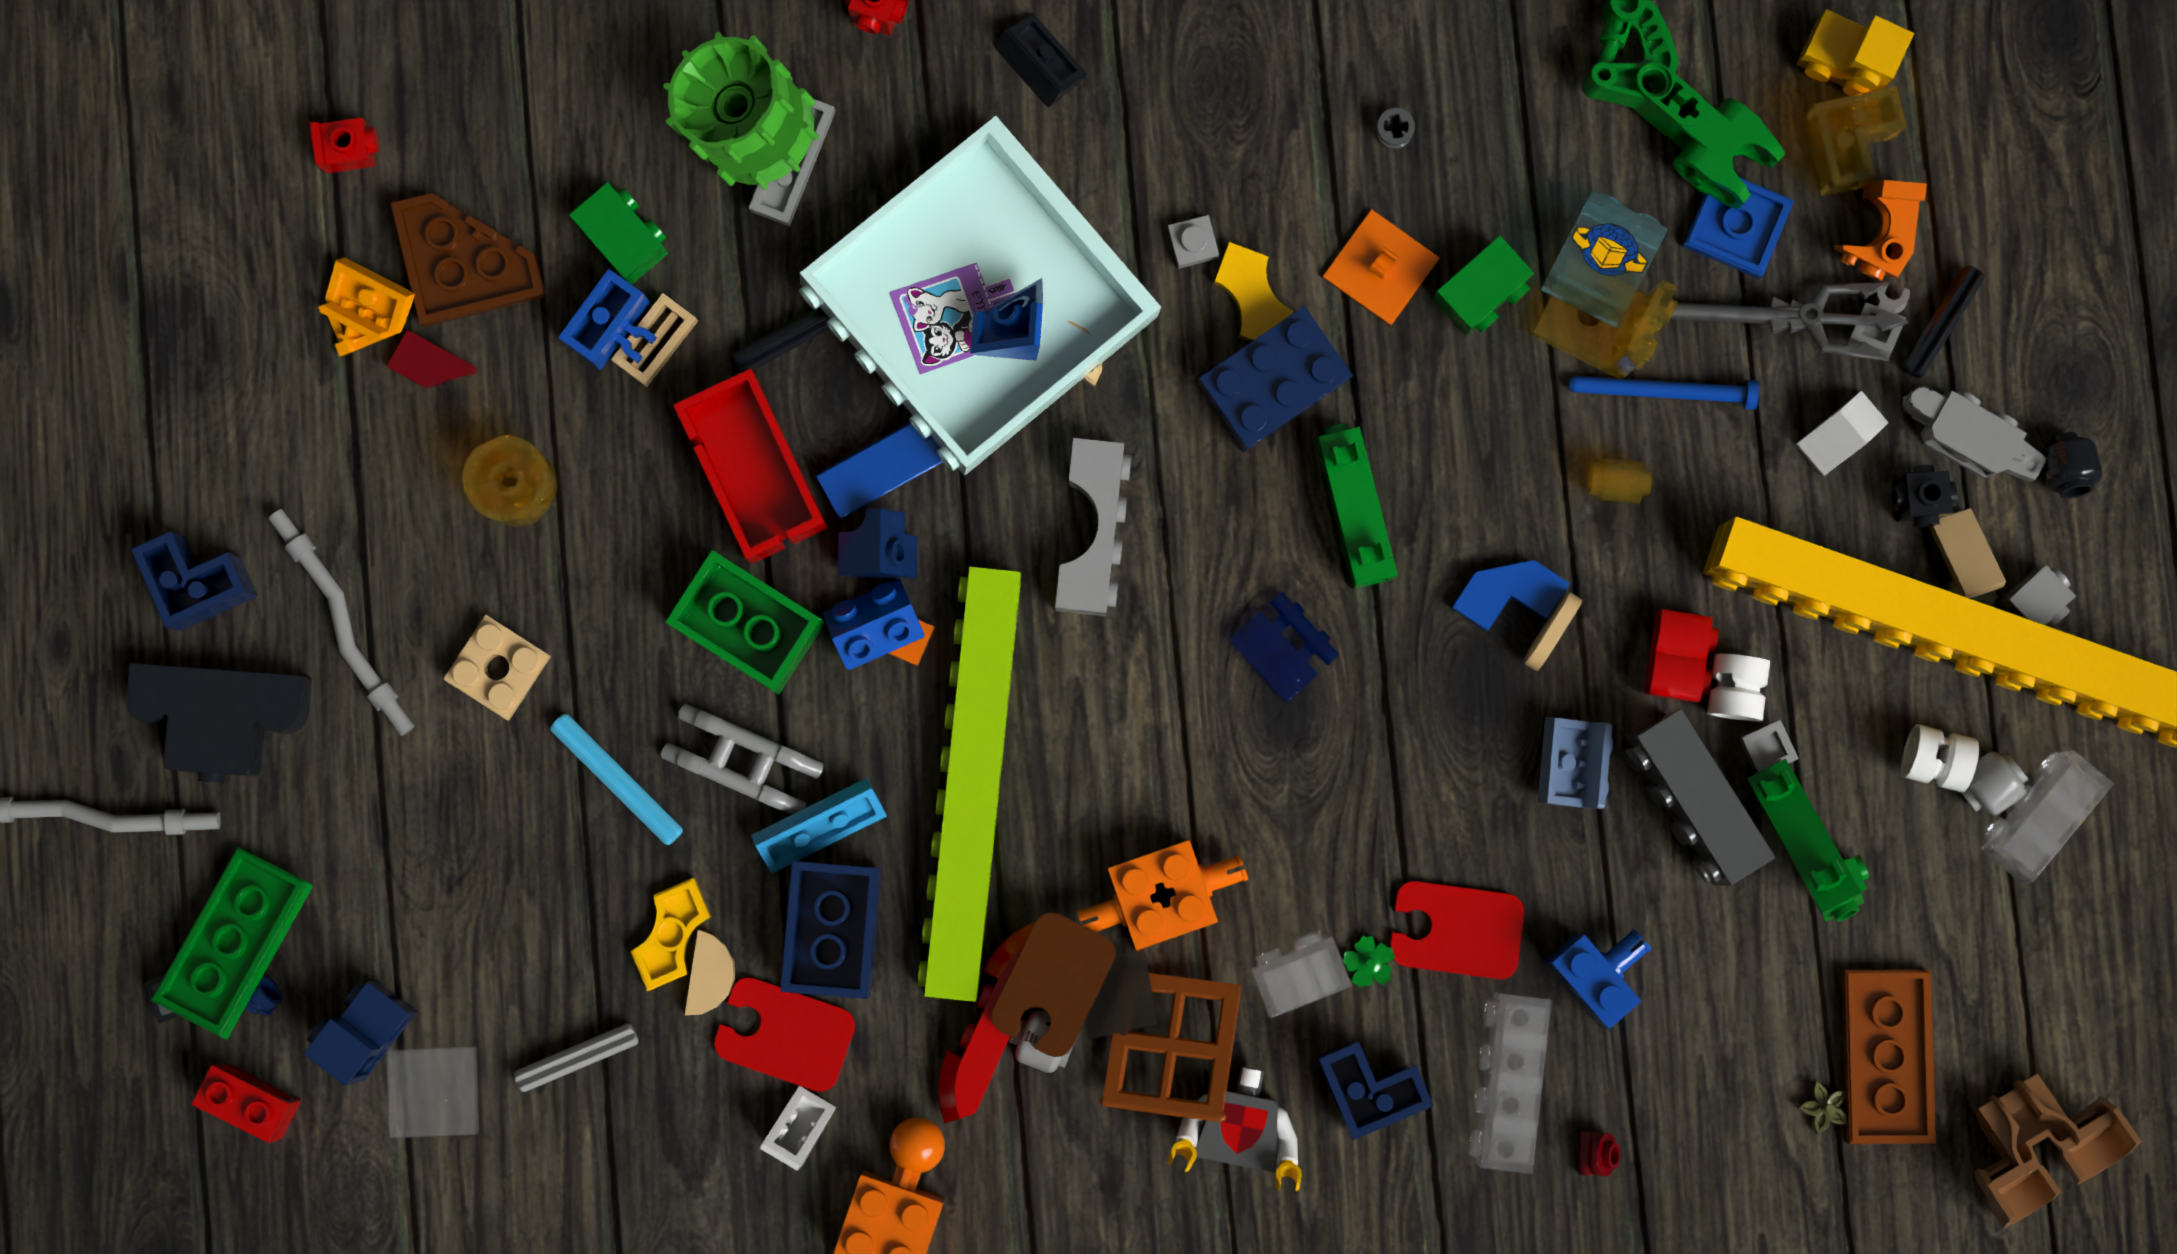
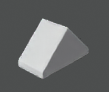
(1842, 434)
(798, 1128)

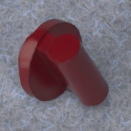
(1597, 1153)

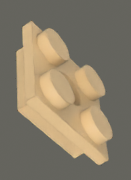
(471, 673)

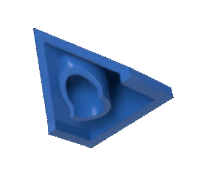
(1010, 326)

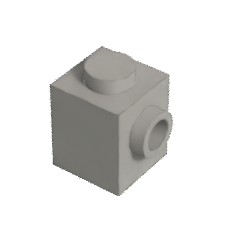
(2040, 596)

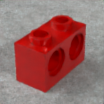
(246, 1102)

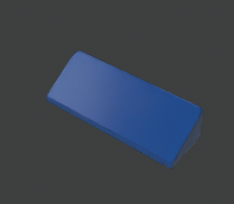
(878, 469)

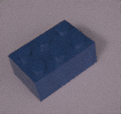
(1274, 379)
(831, 930)

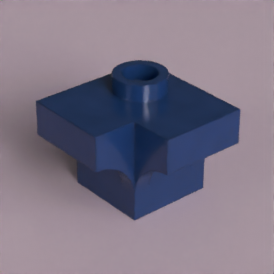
(878, 548)

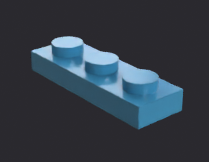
(819, 825)

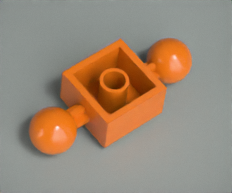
(893, 1212)

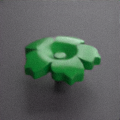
(1369, 962)

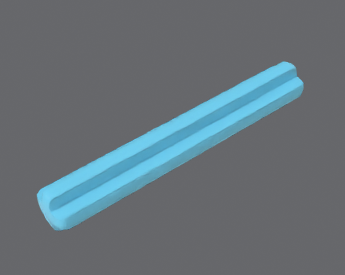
(616, 779)

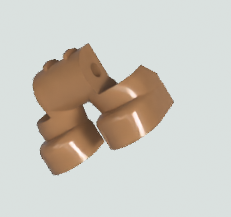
(2029, 1115)

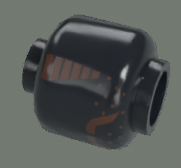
(2071, 465)

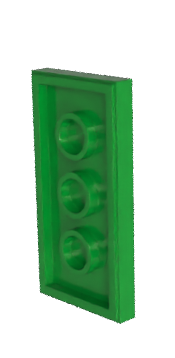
(232, 943)

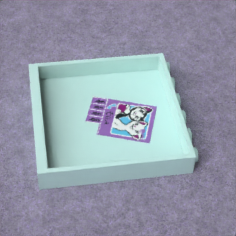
(956, 246)

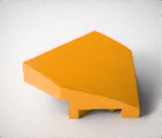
(363, 306)

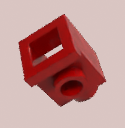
(355, 155)

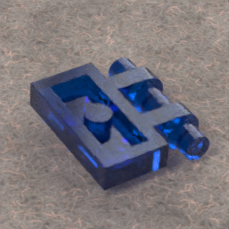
(1274, 656)

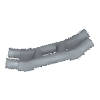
(767, 751)

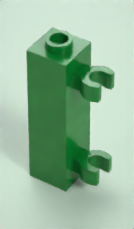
(1355, 506)
(1806, 842)

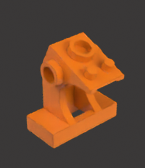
(1899, 214)

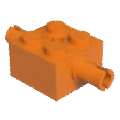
(1175, 869)

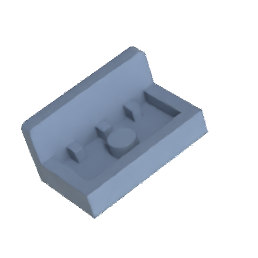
(1575, 763)

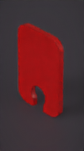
(1468, 934)
(797, 1036)

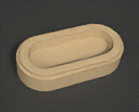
(1552, 631)

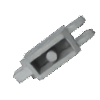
(1973, 435)

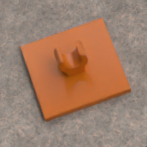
(1381, 267)

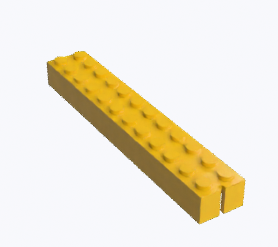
(1945, 627)

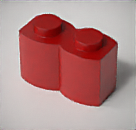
(1679, 656)

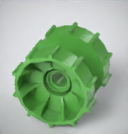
(716, 85)

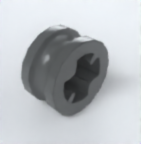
(1386, 137)

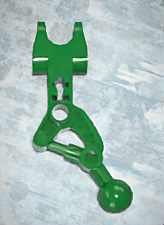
(1705, 134)

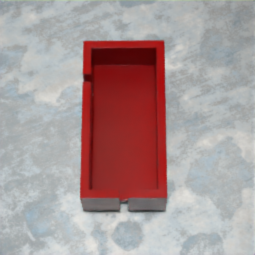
(750, 466)

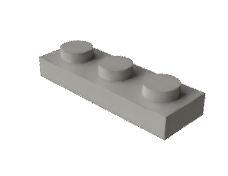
(783, 195)

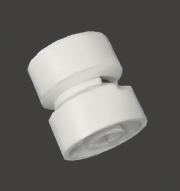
(1738, 687)
(1954, 762)

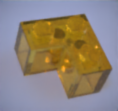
(1841, 134)

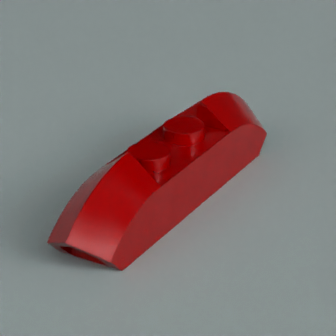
(967, 1076)

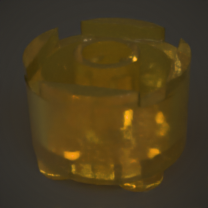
(508, 458)

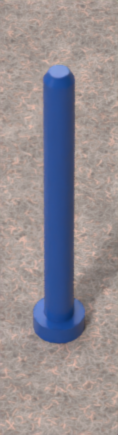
(1666, 389)

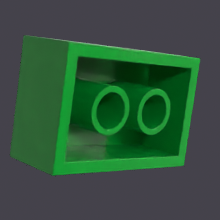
(745, 622)

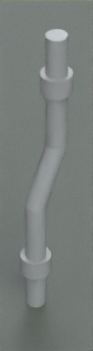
(380, 694)
(172, 822)

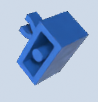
(606, 320)

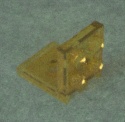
(1602, 345)

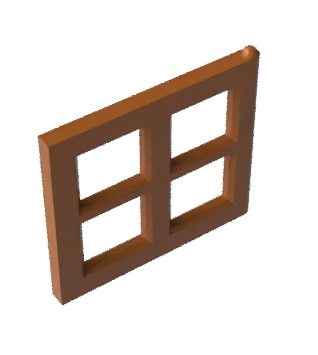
(1173, 1046)

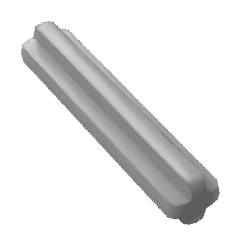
(576, 1057)

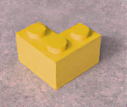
(1852, 54)

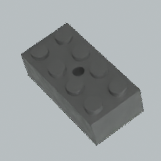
(1697, 799)

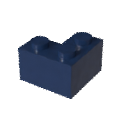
(190, 591)
(359, 1039)
(1368, 1101)

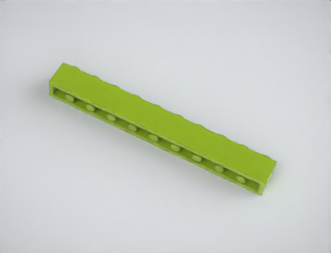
(972, 784)

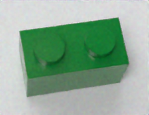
(619, 233)
(1484, 286)

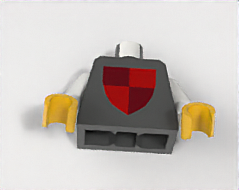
(1252, 1136)

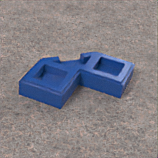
(1524, 582)

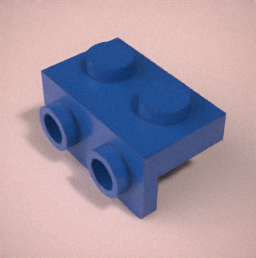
(873, 624)

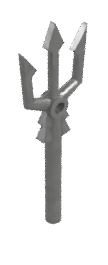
(1802, 317)

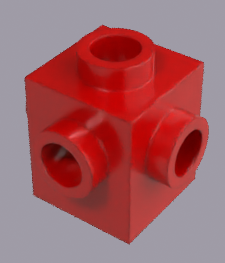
(878, 15)

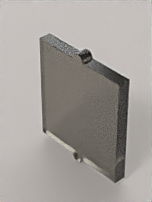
(1124, 998)

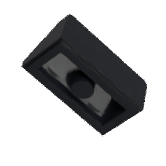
(1039, 59)

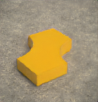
(1246, 280)
(664, 952)

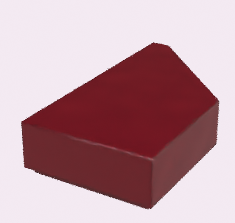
(427, 363)

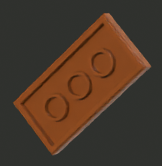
(1888, 1057)

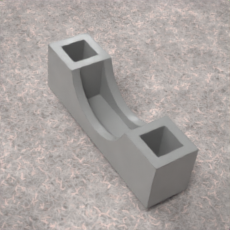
(1096, 473)

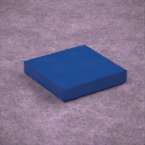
(1740, 236)

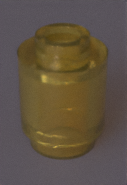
(1619, 480)

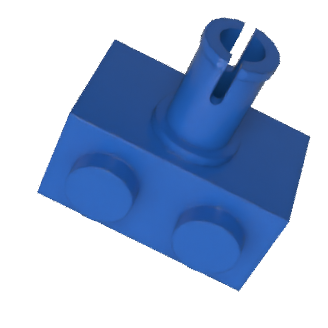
(1598, 977)

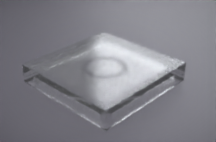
(433, 1092)

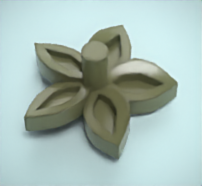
(1824, 1108)

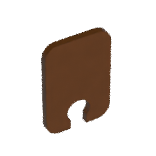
(1057, 972)

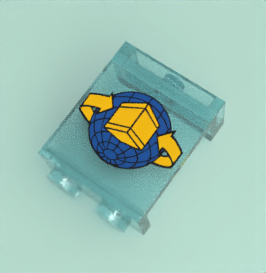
(1605, 258)

